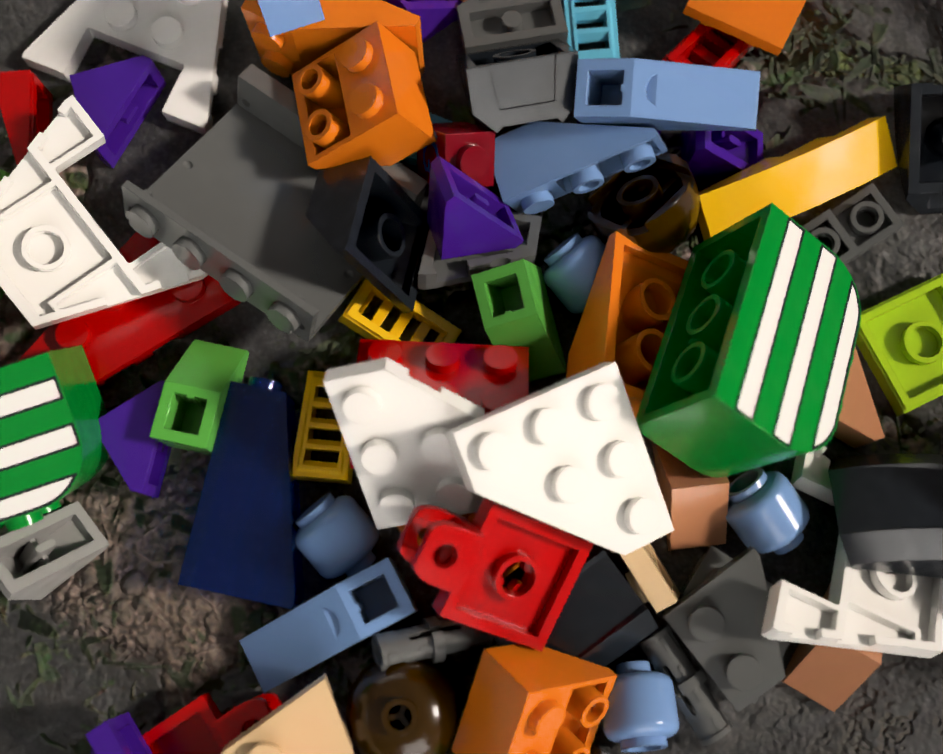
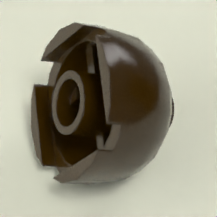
(649, 206)
(414, 685)

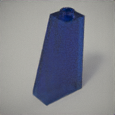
(249, 502)

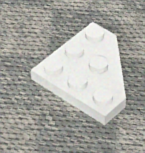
(400, 439)
(568, 461)

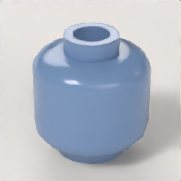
(573, 270)
(766, 511)
(336, 536)
(641, 709)

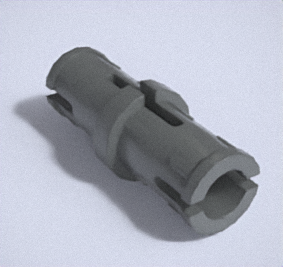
(428, 640)
(689, 687)

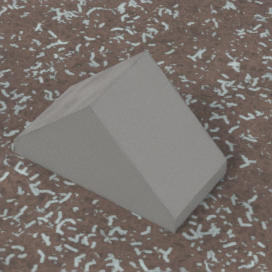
(48, 552)

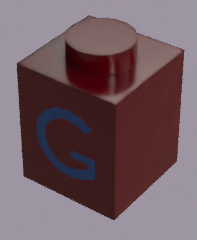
(463, 146)

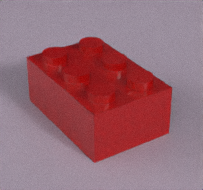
(478, 372)

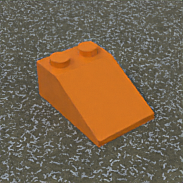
(343, 19)
(627, 313)

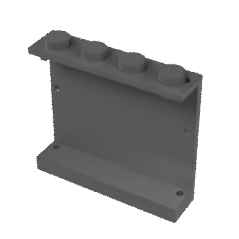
(242, 206)

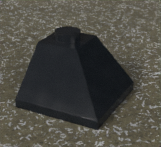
(372, 226)

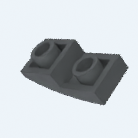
(856, 224)

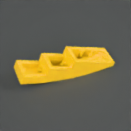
(801, 177)

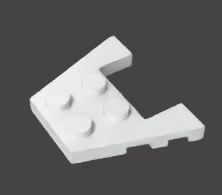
(167, 31)
(52, 249)
(864, 606)

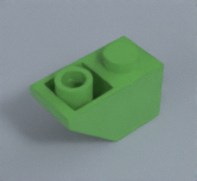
(519, 313)
(196, 396)

